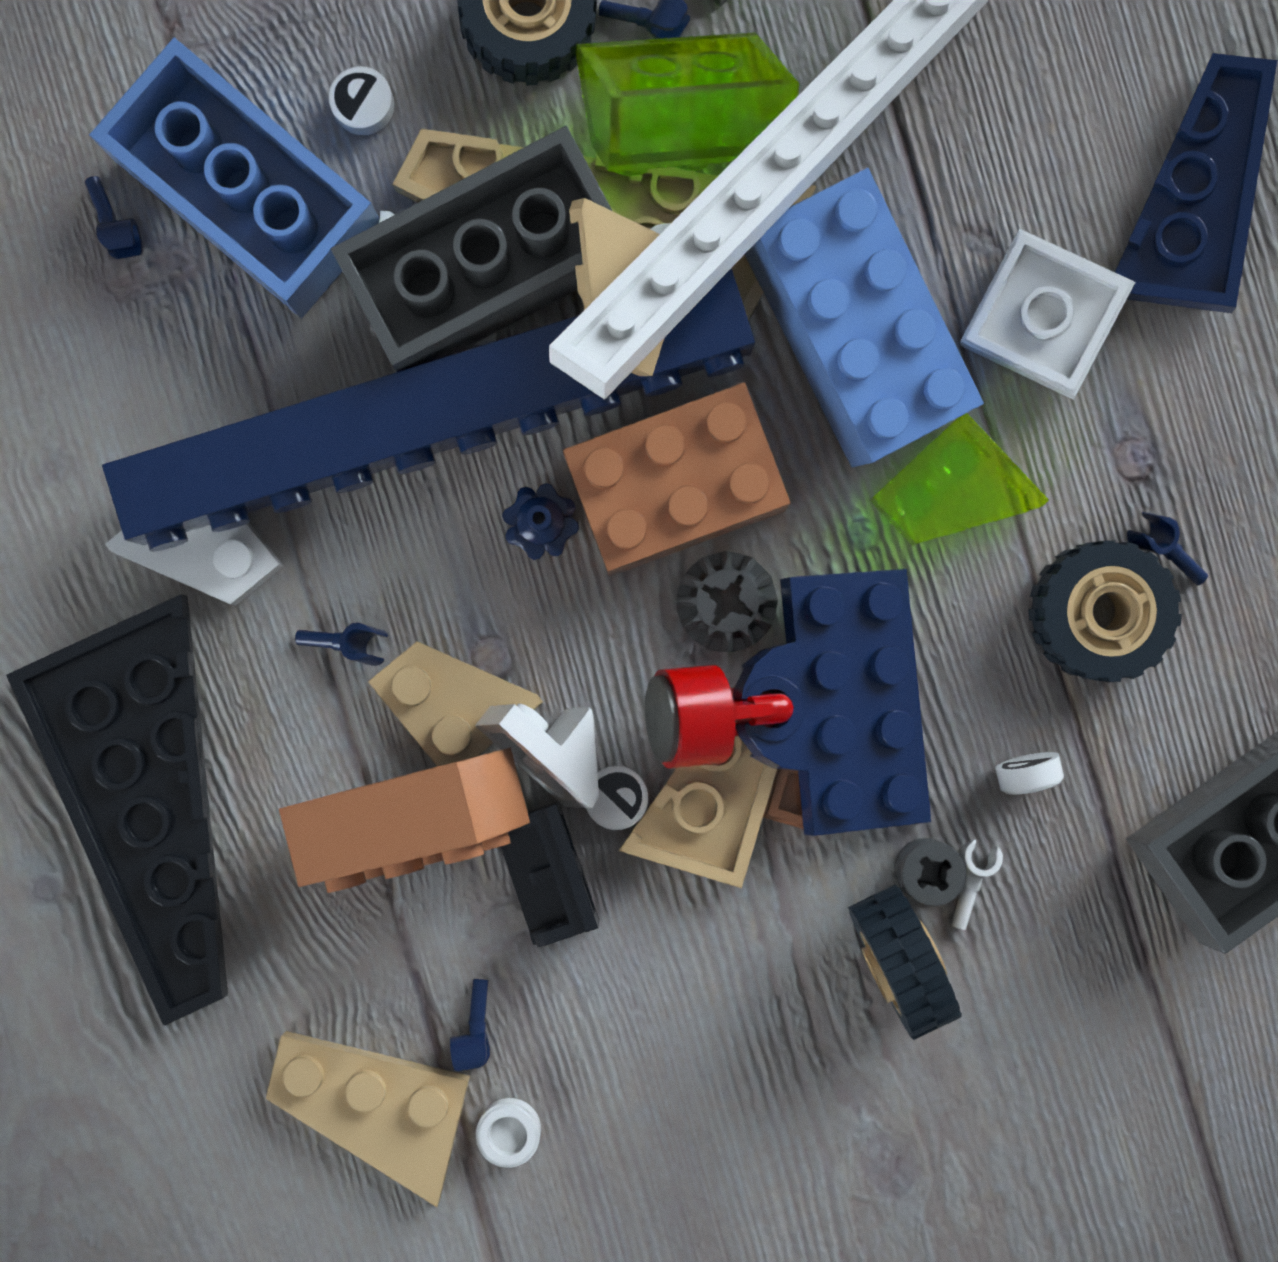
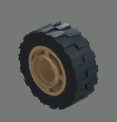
(526, 46)
(1143, 611)
(905, 962)

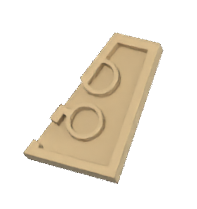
(706, 818)

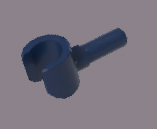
(665, 21)
(119, 237)
(1164, 540)
(350, 642)
(473, 1049)

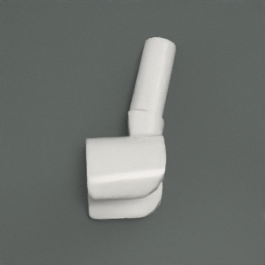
(973, 882)

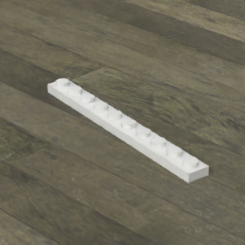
(753, 192)

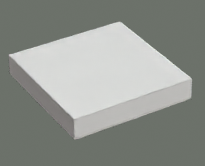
(1046, 313)

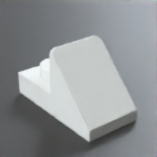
(558, 760)

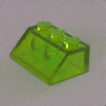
(680, 99)

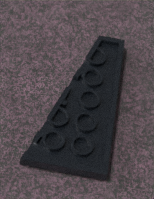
(130, 766)

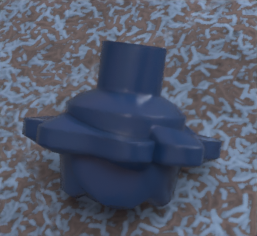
(540, 521)

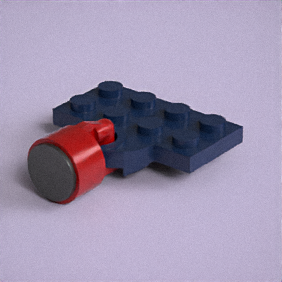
(825, 703)

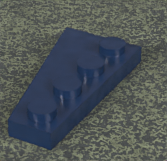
(1200, 208)

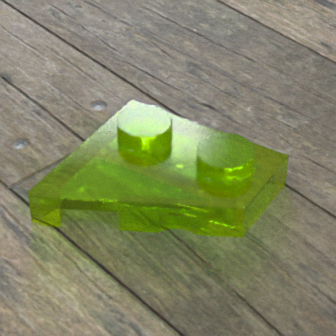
(956, 486)

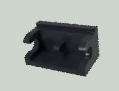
(549, 878)

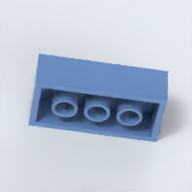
(234, 176)
(861, 320)

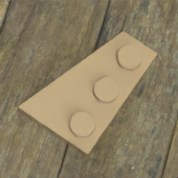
(374, 1106)

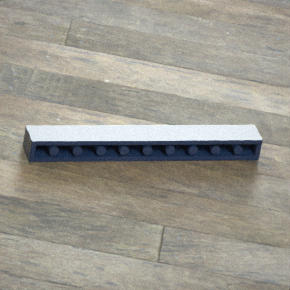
(395, 423)

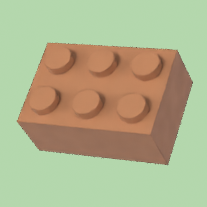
(676, 479)
(406, 822)

